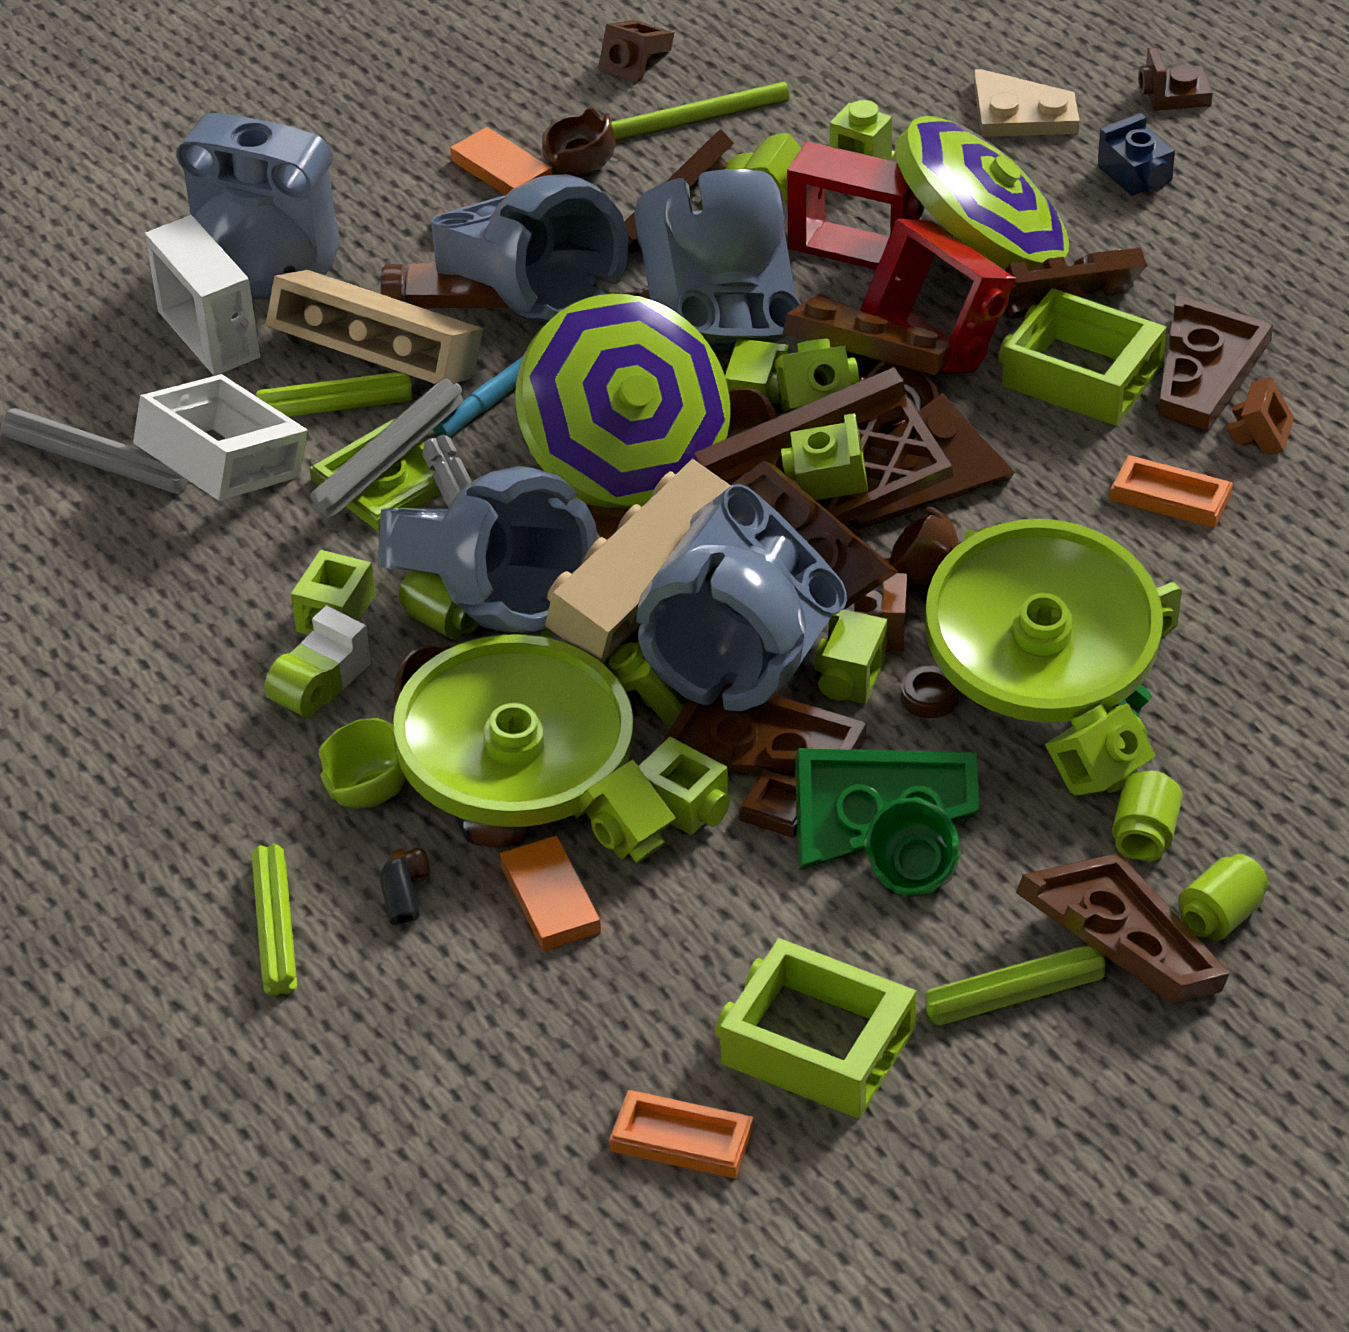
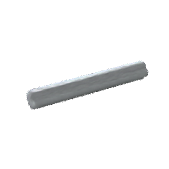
(386, 448)
(90, 449)

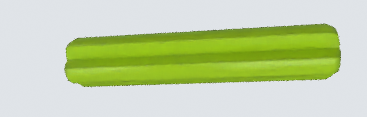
(339, 394)
(274, 920)
(1014, 984)

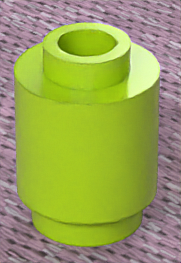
(430, 604)
(1146, 815)
(1223, 896)

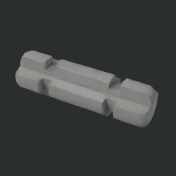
(450, 471)

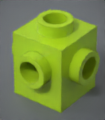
(797, 371)
(1101, 749)

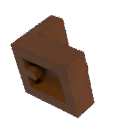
(629, 46)
(1173, 87)

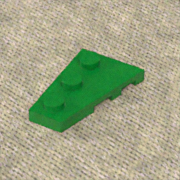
(846, 787)

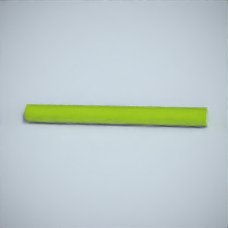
(700, 110)

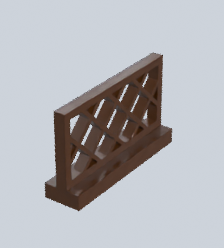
(877, 405)

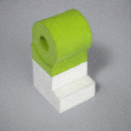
(319, 664)

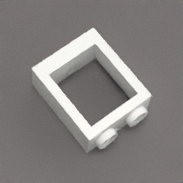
(200, 292)
(259, 443)

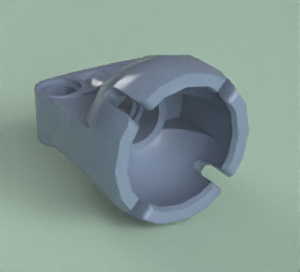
(262, 195)
(536, 244)
(719, 264)
(495, 545)
(736, 604)

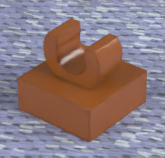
(1262, 418)
(889, 606)

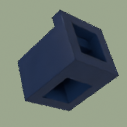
(1135, 155)

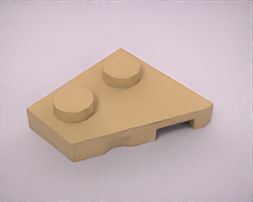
(1022, 107)

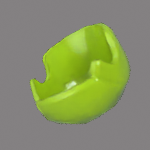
(361, 764)

